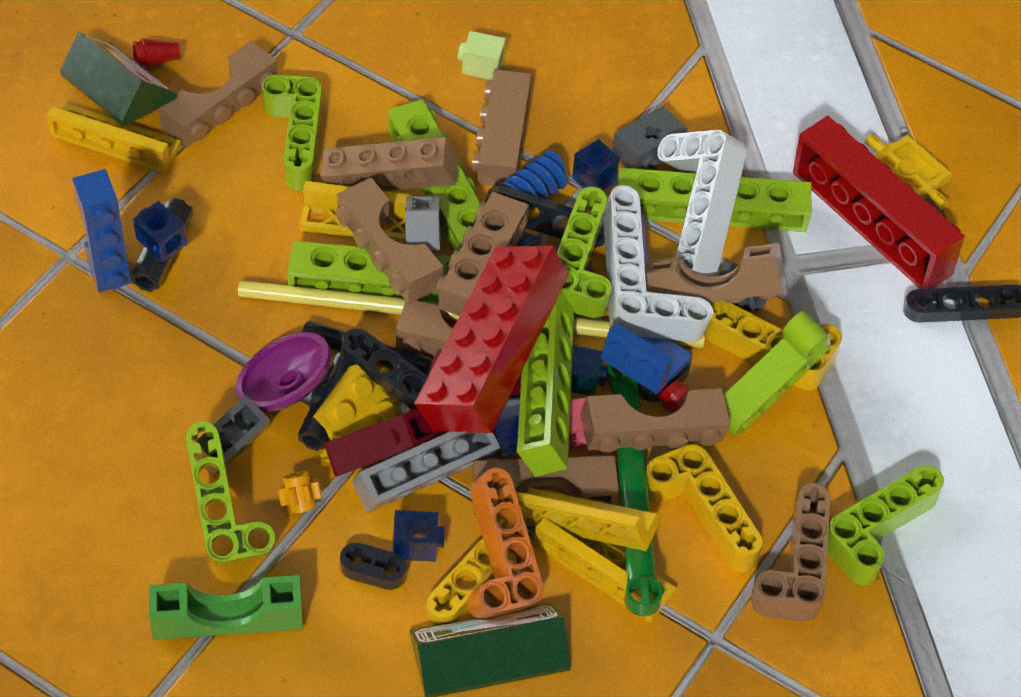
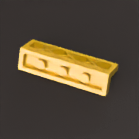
(111, 138)
(323, 199)
(590, 518)
(592, 566)

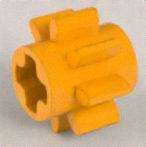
(299, 492)

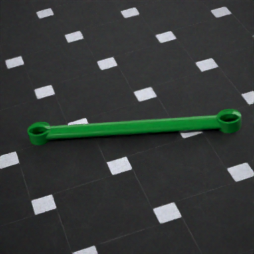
(635, 495)

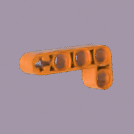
(486, 492)

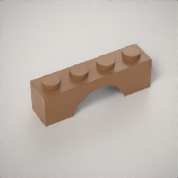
(196, 114)
(410, 268)
(758, 274)
(422, 329)
(614, 424)
(585, 478)

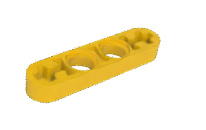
(469, 566)

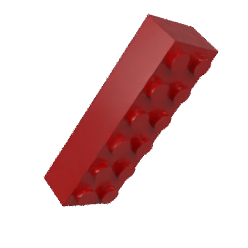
(878, 204)
(492, 339)

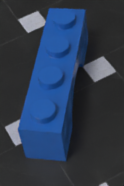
(103, 230)

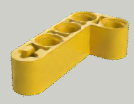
(754, 337)
(738, 541)

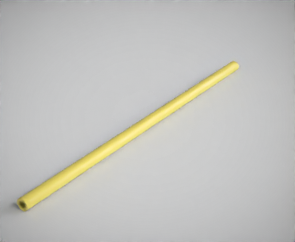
(389, 305)

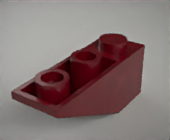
(378, 441)

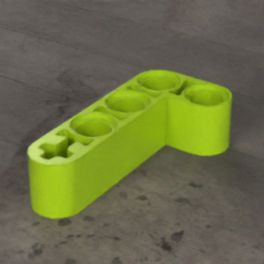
(301, 102)
(579, 247)
(801, 347)
(220, 493)
(880, 506)

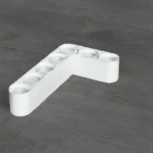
(719, 168)
(629, 304)

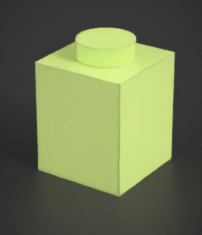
(482, 54)

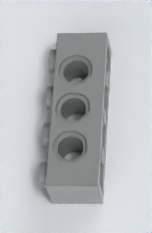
(421, 467)

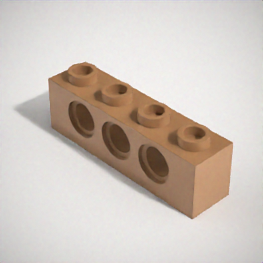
(392, 164)
(497, 224)

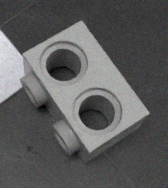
(423, 221)

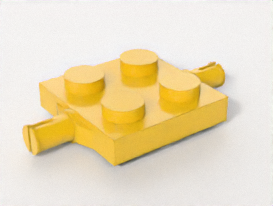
(913, 167)
(354, 405)

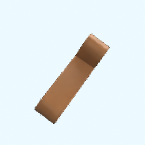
(804, 551)

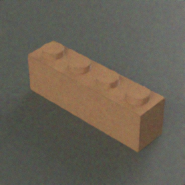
(503, 127)

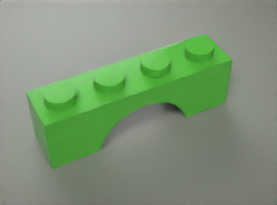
(185, 612)

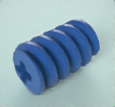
(540, 177)

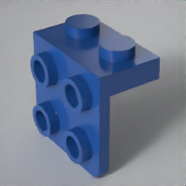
(644, 359)

